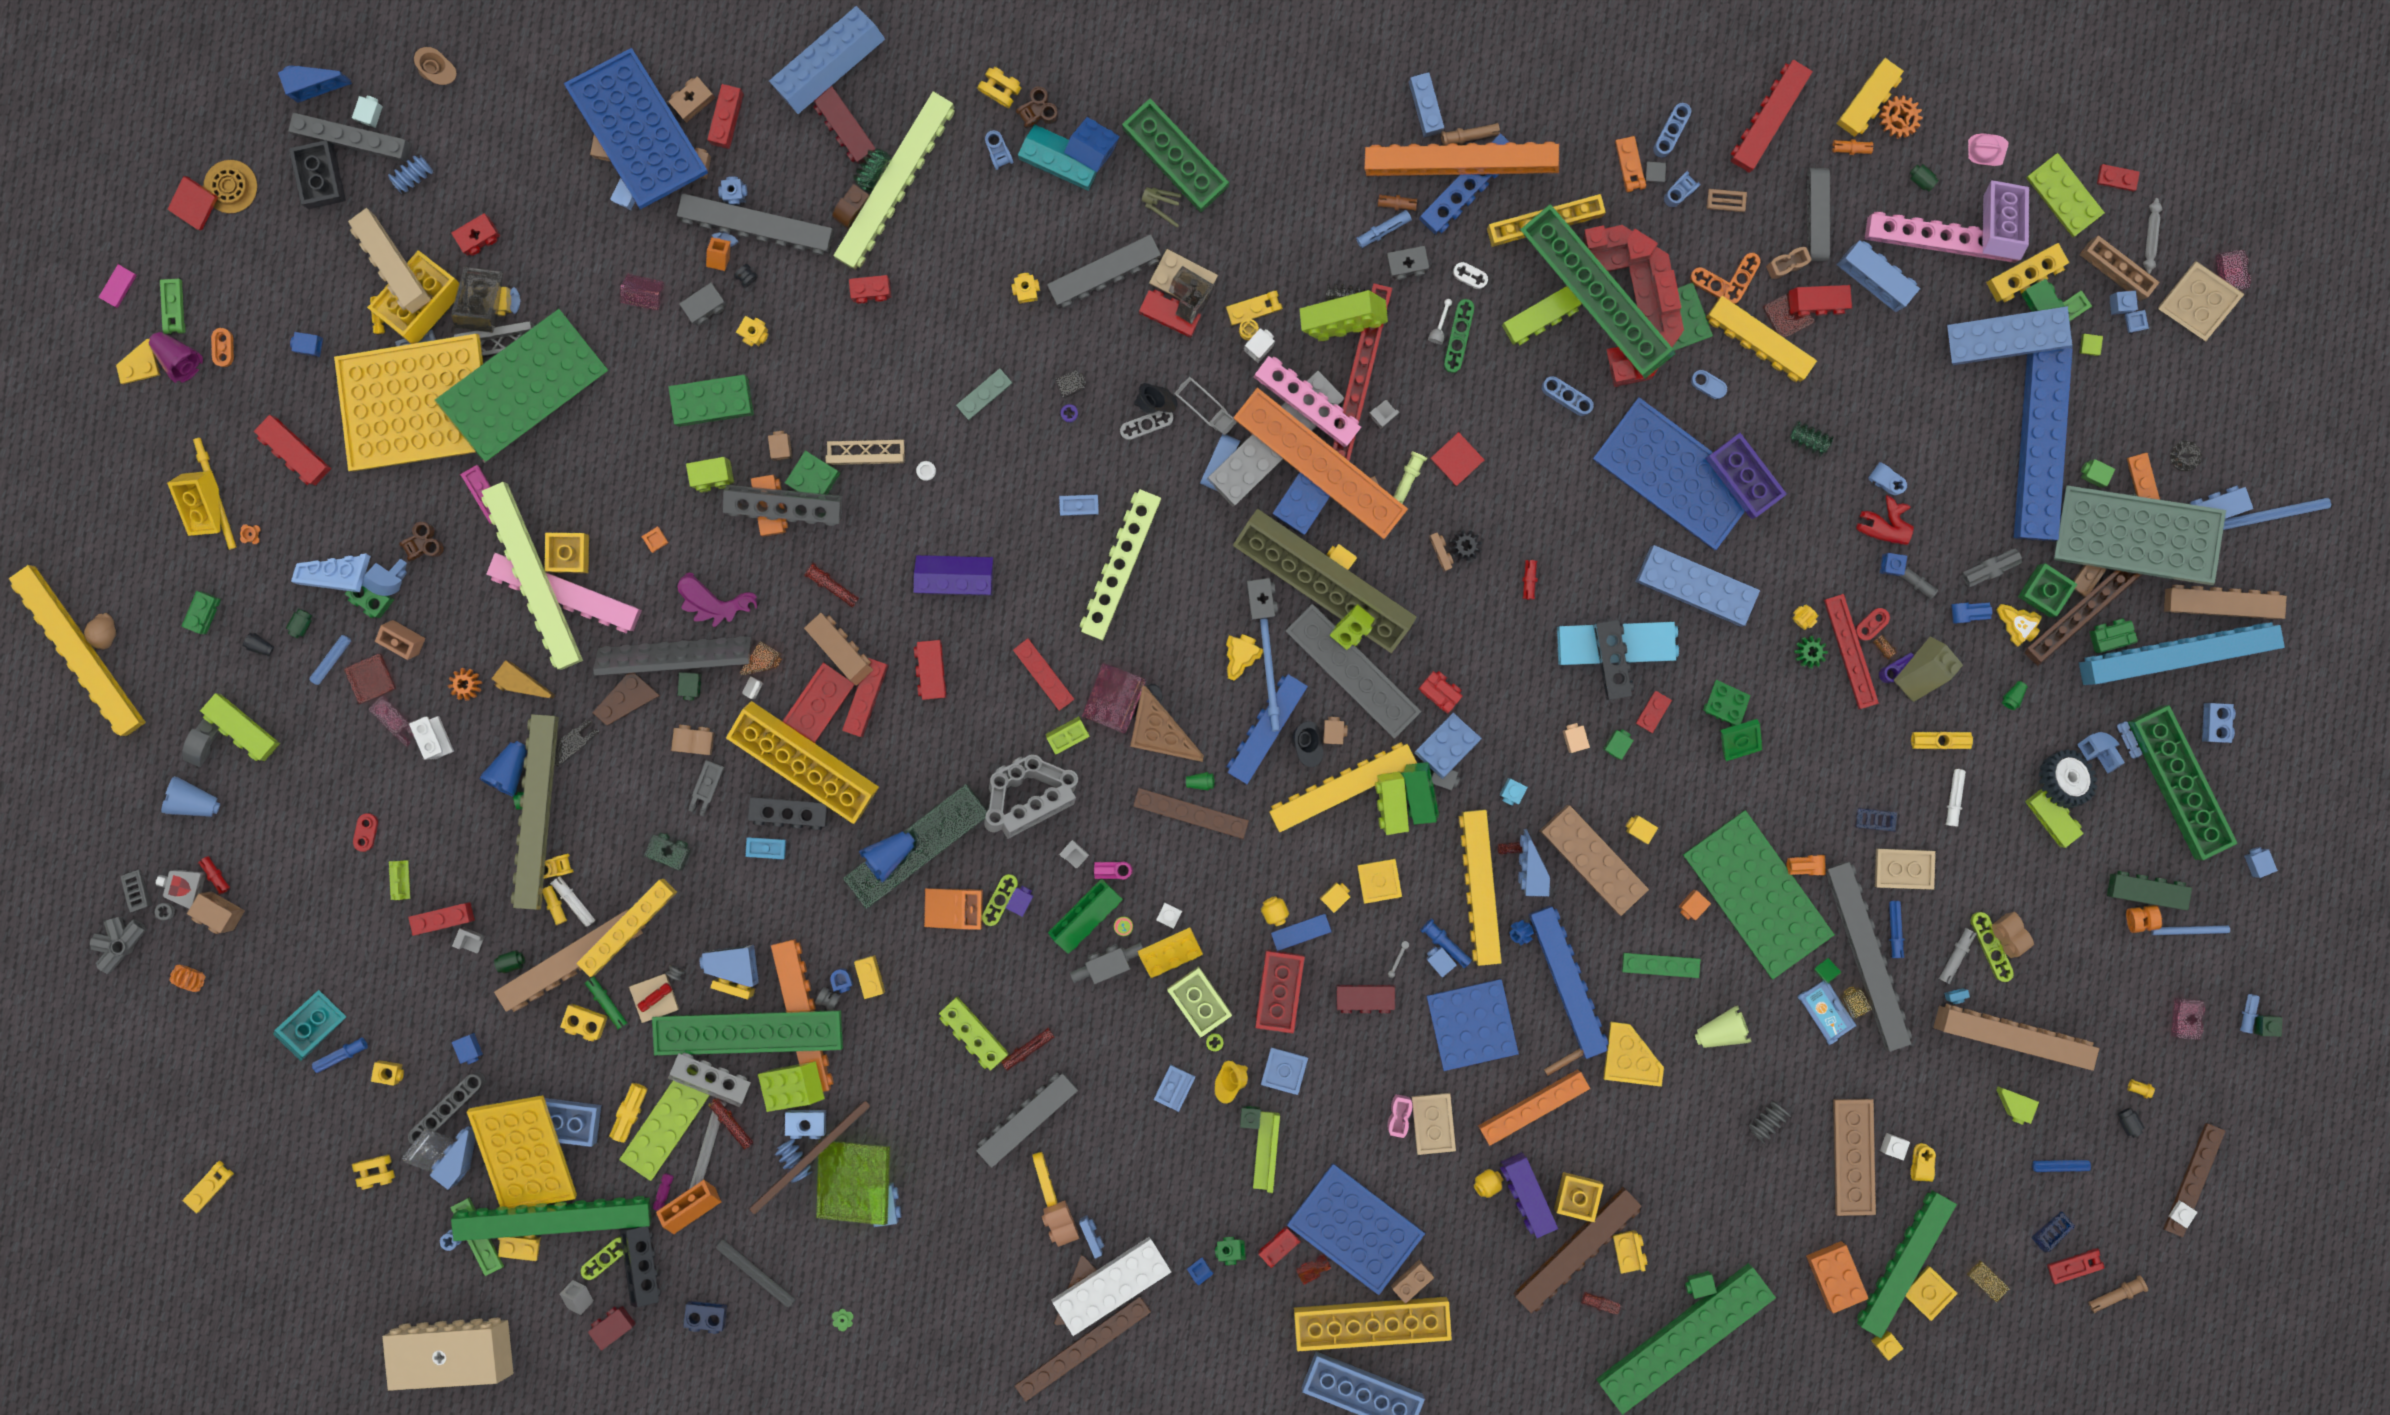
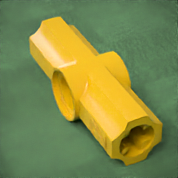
(1953, 740)
(627, 1112)

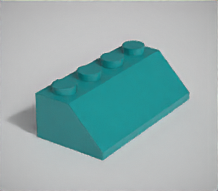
(1046, 152)

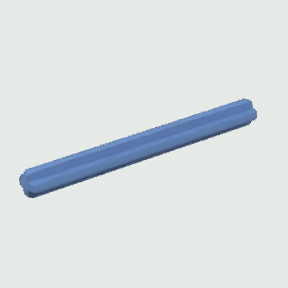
(2277, 513)

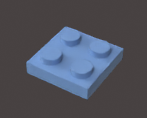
(1284, 1071)

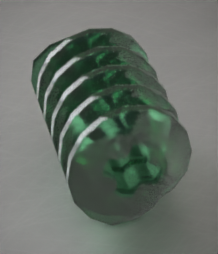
(872, 169)
(1810, 438)

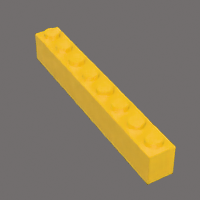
(1340, 789)
(1481, 887)

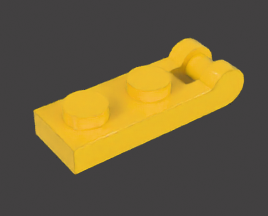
(1253, 308)
(207, 1187)

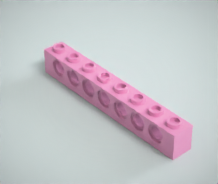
(1876, 232)

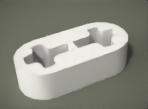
(1473, 272)

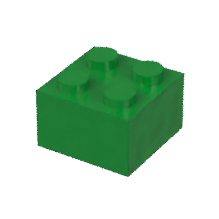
(812, 475)
(2047, 590)

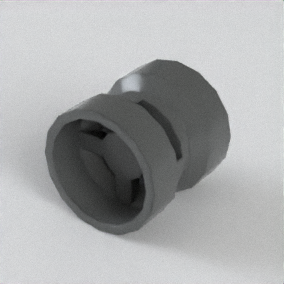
(827, 999)

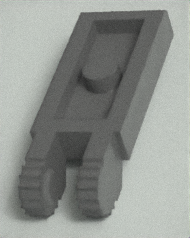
(706, 786)

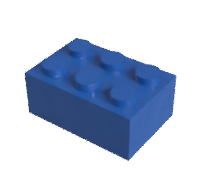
(1301, 504)

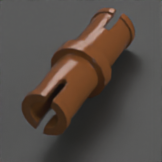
(1397, 202)

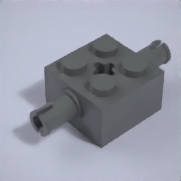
(1107, 964)

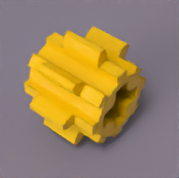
(1805, 617)

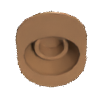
(434, 66)

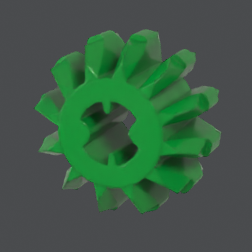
(1804, 649)

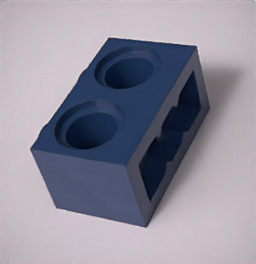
(705, 1311)

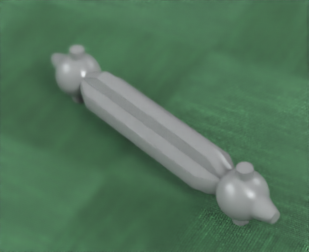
(2152, 236)

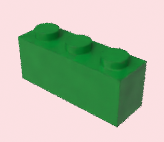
(1420, 793)

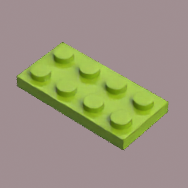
(2065, 195)

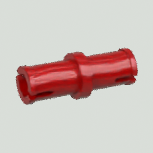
(1529, 579)
(214, 875)

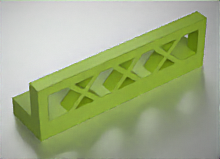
(1266, 1151)

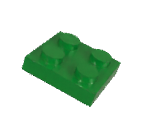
(1741, 740)

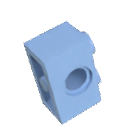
(817, 1122)

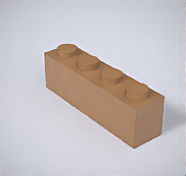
(838, 648)

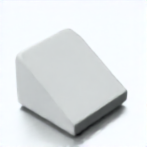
(752, 688)

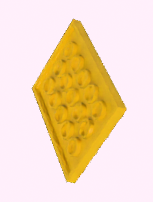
(522, 1152)

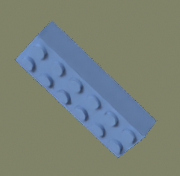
(827, 59)
(2010, 336)
(1697, 586)
(1358, 1389)

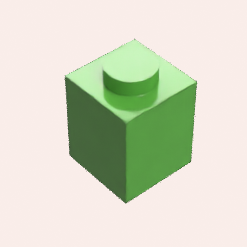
(2097, 473)

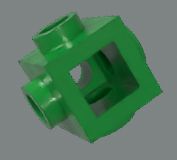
(1236, 1249)

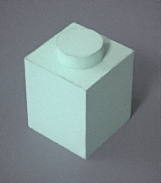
(367, 111)

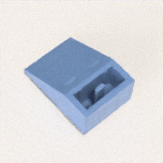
(1534, 875)
(456, 1160)

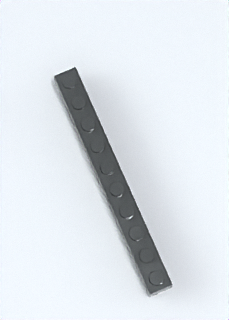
(1868, 956)

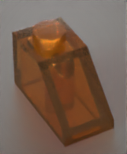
(762, 659)

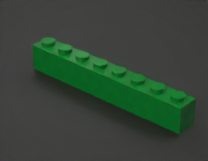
(1906, 1263)

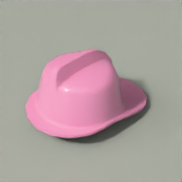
(1987, 149)

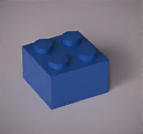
(1091, 144)

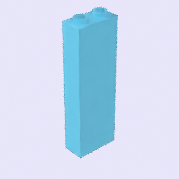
(1644, 643)

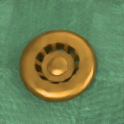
(229, 185)

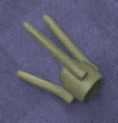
(1153, 195)

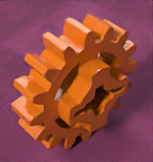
(1902, 124)

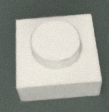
(1169, 915)
(2182, 1214)

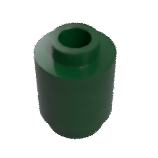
(1923, 177)
(299, 623)
(509, 962)

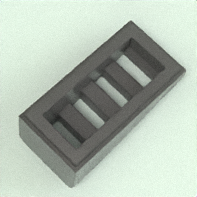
(144, 895)

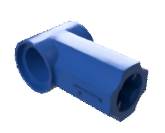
(1966, 612)

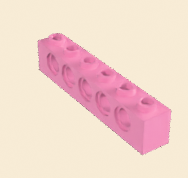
(1311, 412)

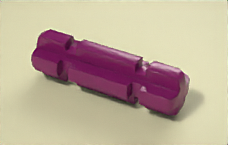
(663, 1191)

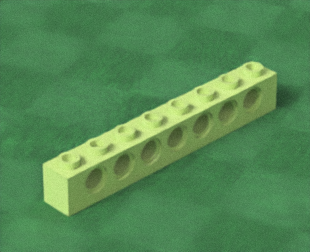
(1139, 499)

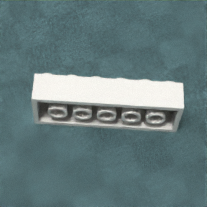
(1111, 1286)

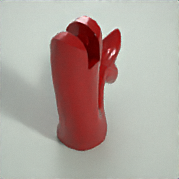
(1899, 533)

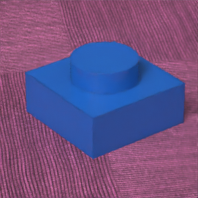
(1200, 1271)

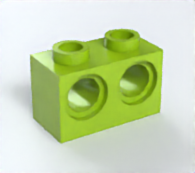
(1352, 627)

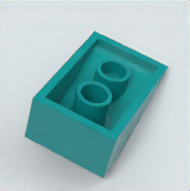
(309, 1025)

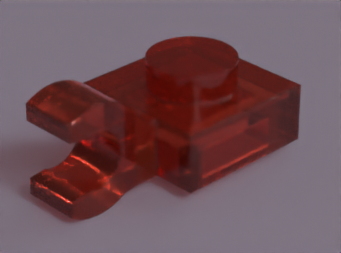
(1312, 1270)

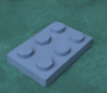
(1448, 745)

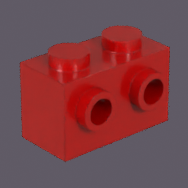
(870, 288)

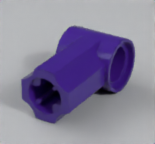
(1896, 668)

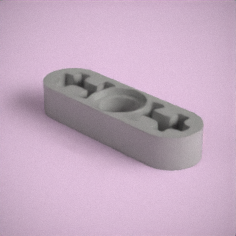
(1143, 432)

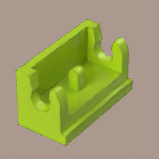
(1067, 735)

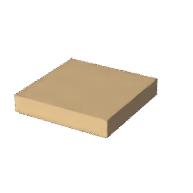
(664, 1006)

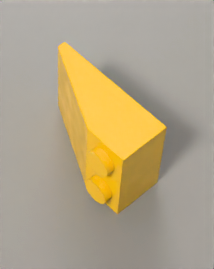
(197, 502)

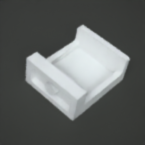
(431, 737)

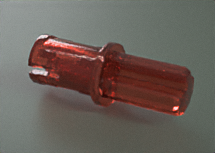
(1600, 1303)

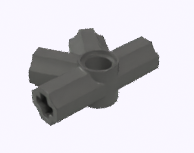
(111, 942)

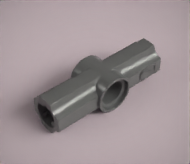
(1992, 567)

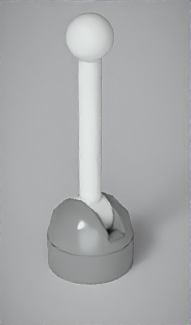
(1437, 335)

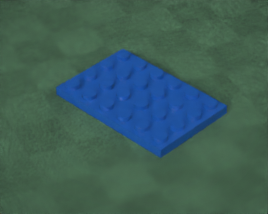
(1355, 1229)

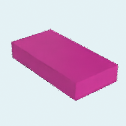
(117, 286)

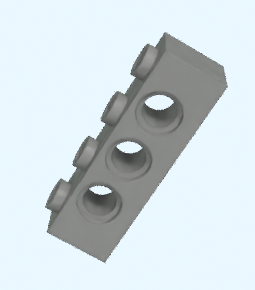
(698, 1082)

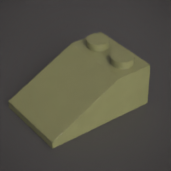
(1928, 669)

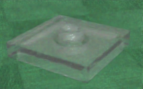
(427, 1149)

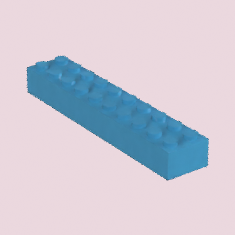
(2181, 653)

